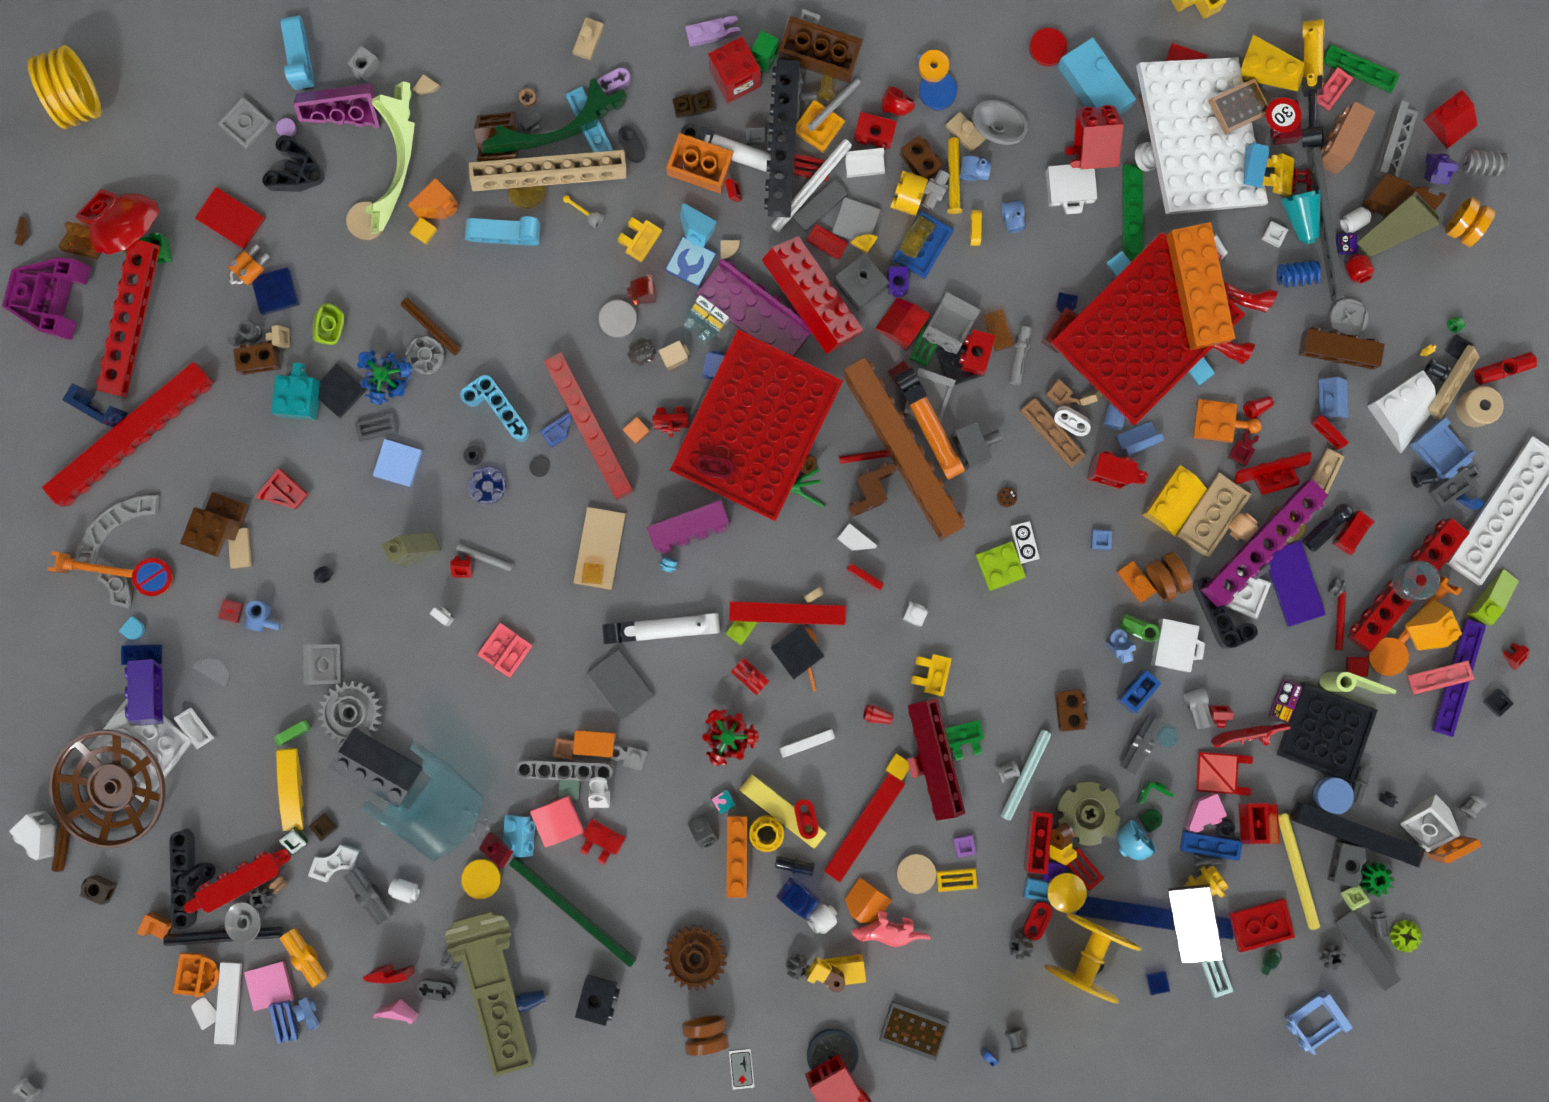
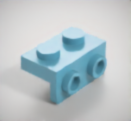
(519, 835)

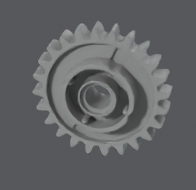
(338, 703)

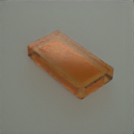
(998, 326)

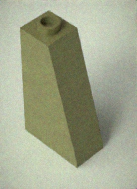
(1402, 223)
(411, 548)

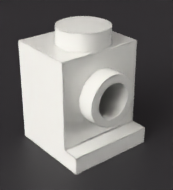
(915, 614)

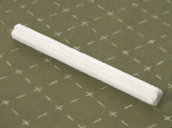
(814, 182)

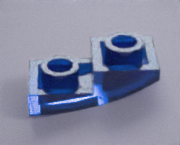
(141, 652)

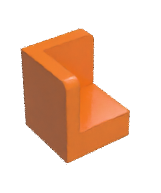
(155, 925)

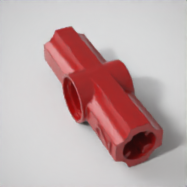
(1514, 366)

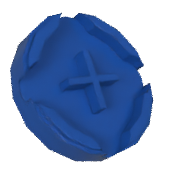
(938, 94)

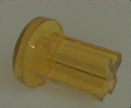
(826, 88)

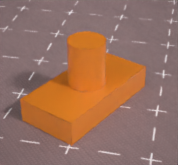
(1136, 581)

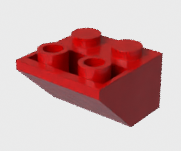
(1259, 823)

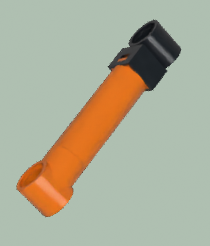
(929, 423)

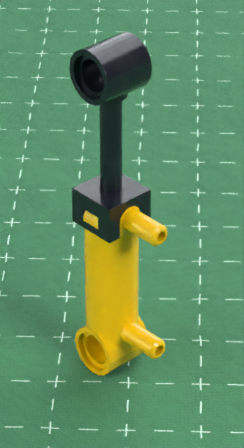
(1313, 79)

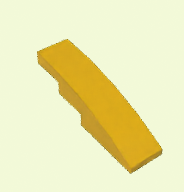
(289, 789)

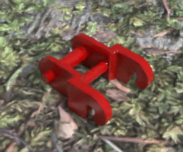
(1307, 180)

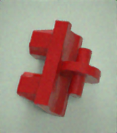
(670, 422)
(750, 676)

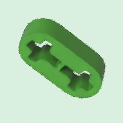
(292, 733)

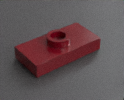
(496, 850)

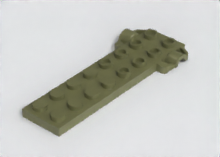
(481, 946)

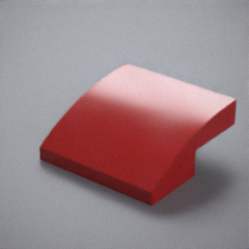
(386, 974)

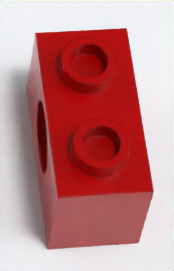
(871, 122)
(984, 343)

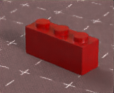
(1038, 842)

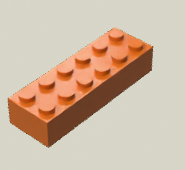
(1200, 286)

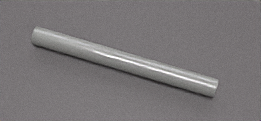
(834, 104)

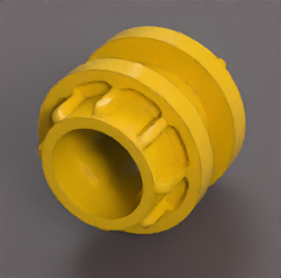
(772, 844)
(1212, 877)

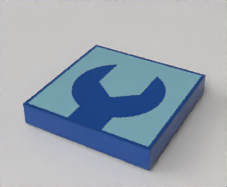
(690, 262)

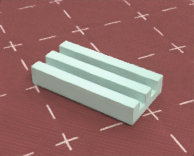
(1210, 981)

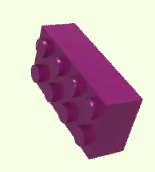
(688, 526)

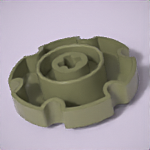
(1101, 805)

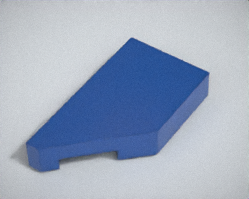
(557, 430)

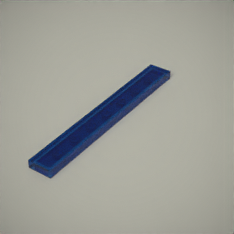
(1141, 915)

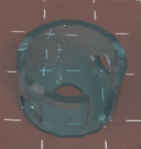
(1405, 577)

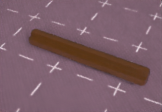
(430, 326)

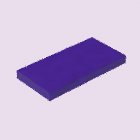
(1295, 585)

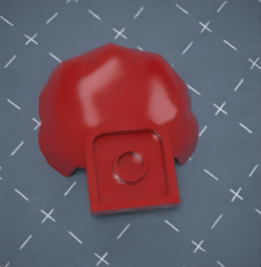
(117, 219)

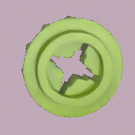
(1403, 927)

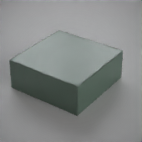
(571, 788)

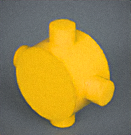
(1428, 350)

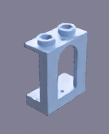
(1338, 1023)

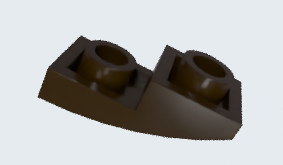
(693, 105)

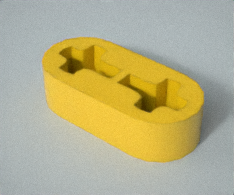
(975, 227)

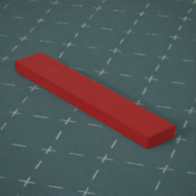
(787, 613)
(864, 827)

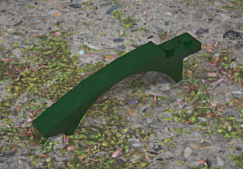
(596, 106)

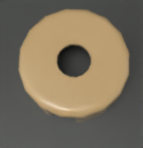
(1469, 407)

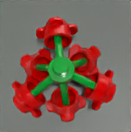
(735, 748)

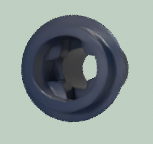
(529, 1000)

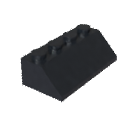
(376, 767)

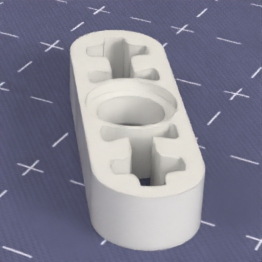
(807, 743)

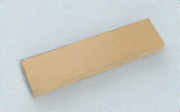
(1453, 382)

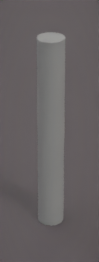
(484, 557)

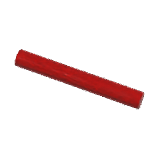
(1340, 621)

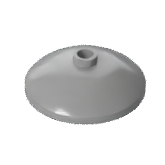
(1000, 122)

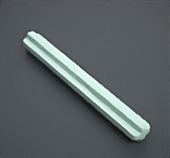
(1026, 775)

